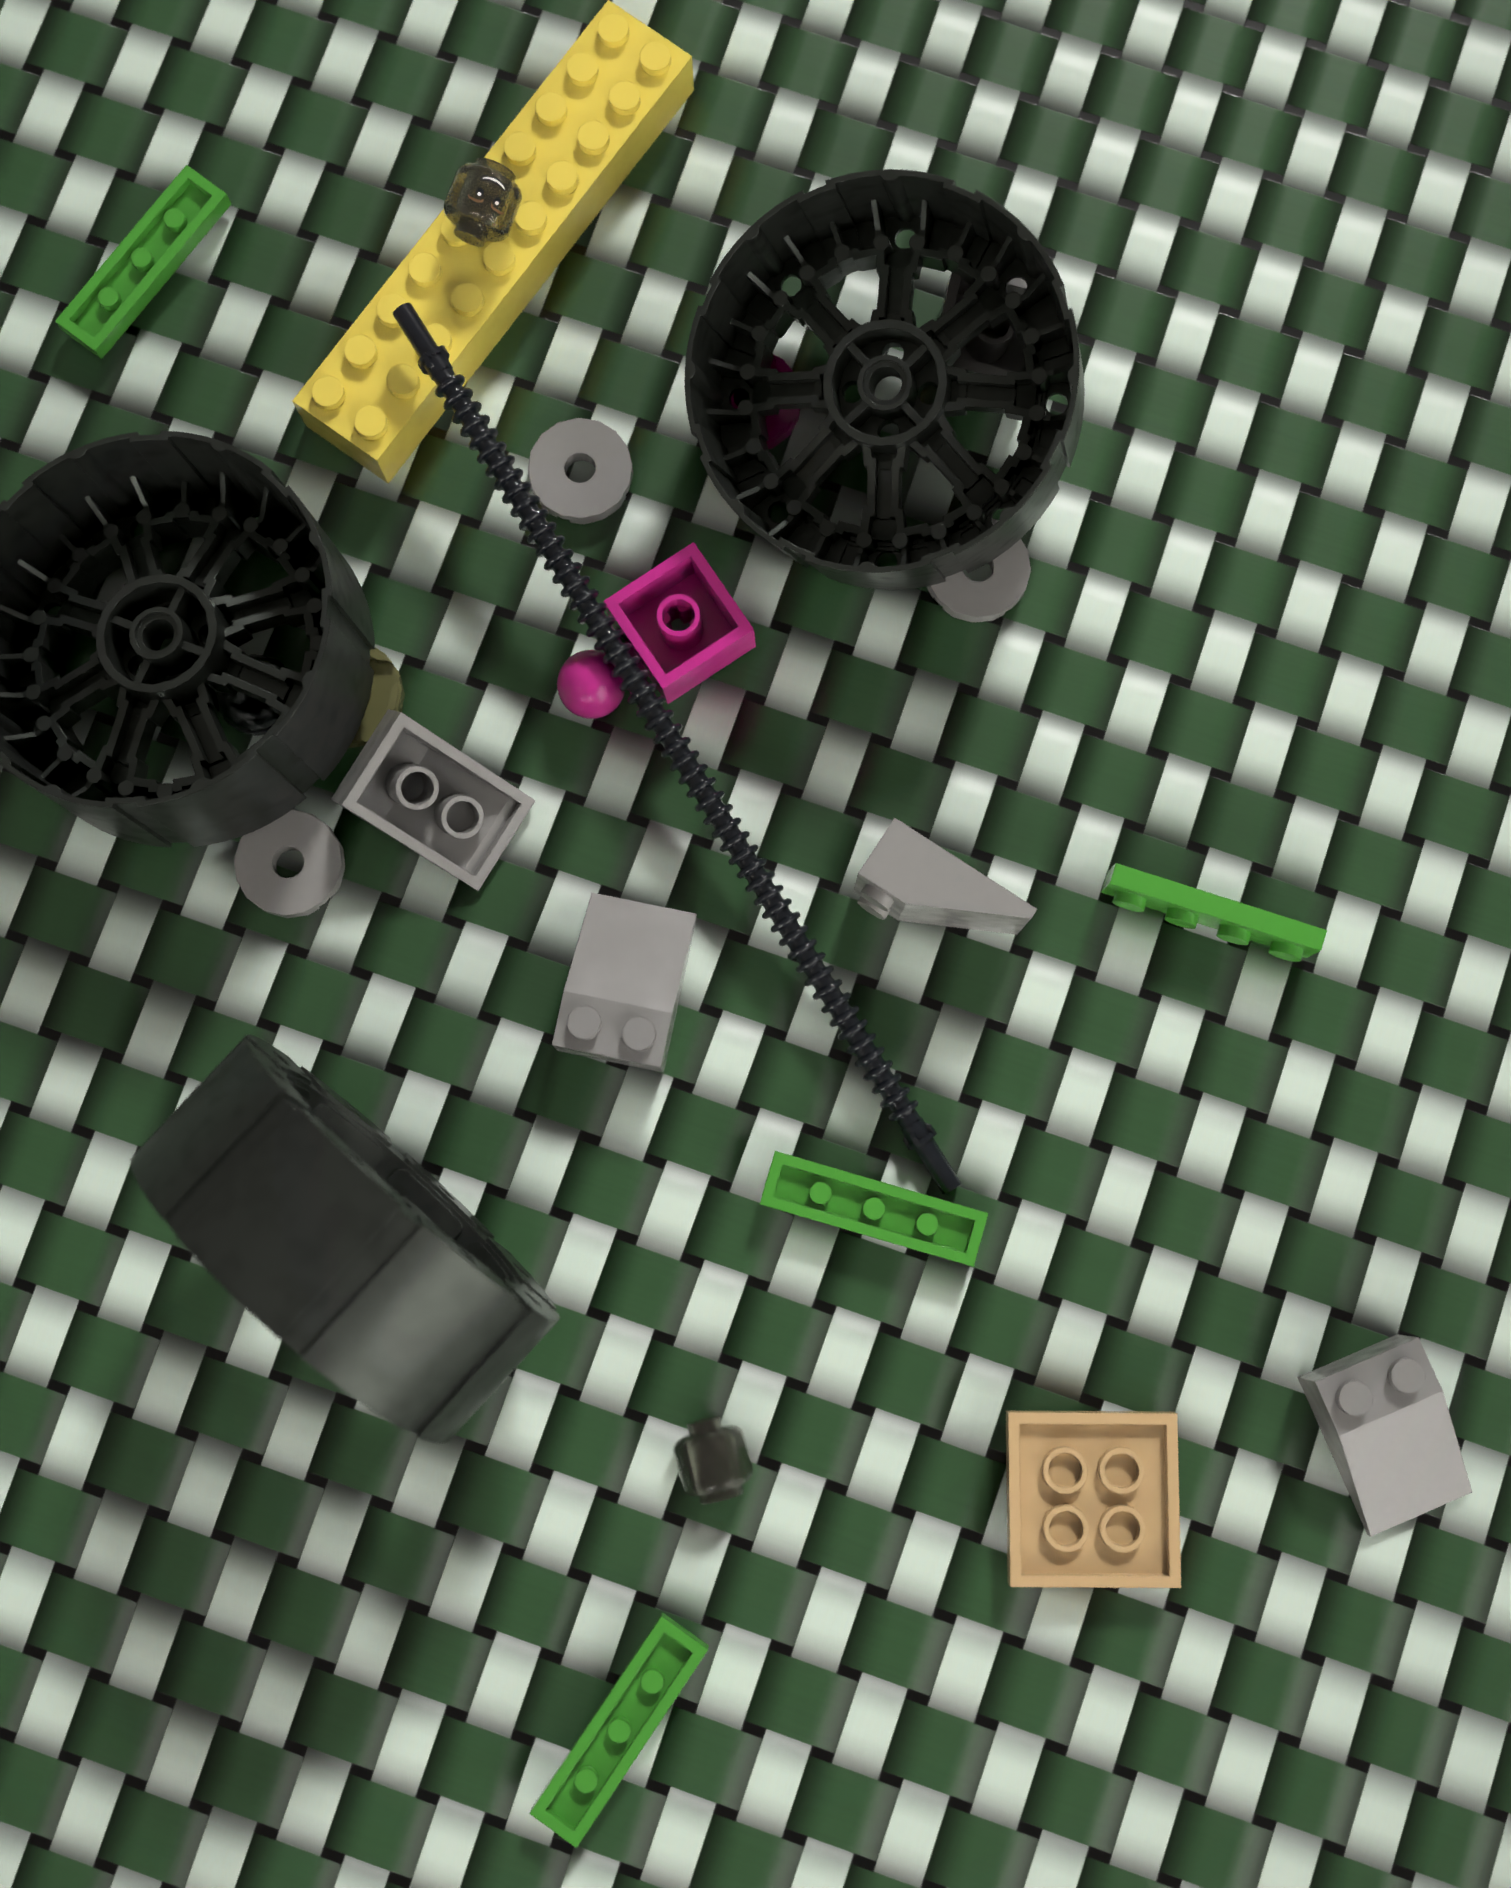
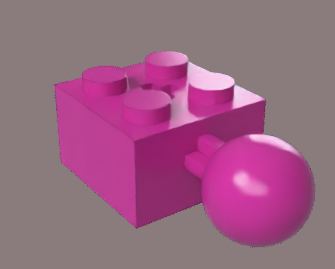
(675, 660)

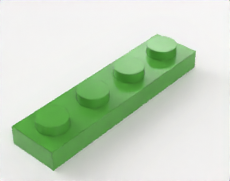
(143, 262)
(1233, 920)
(874, 1208)
(619, 1730)

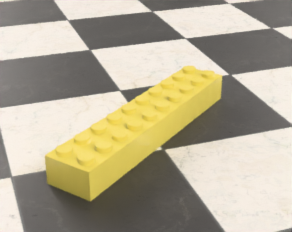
(568, 159)

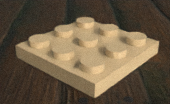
(1093, 1499)

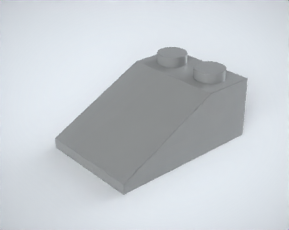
(433, 799)
(929, 885)
(625, 982)
(1388, 1431)

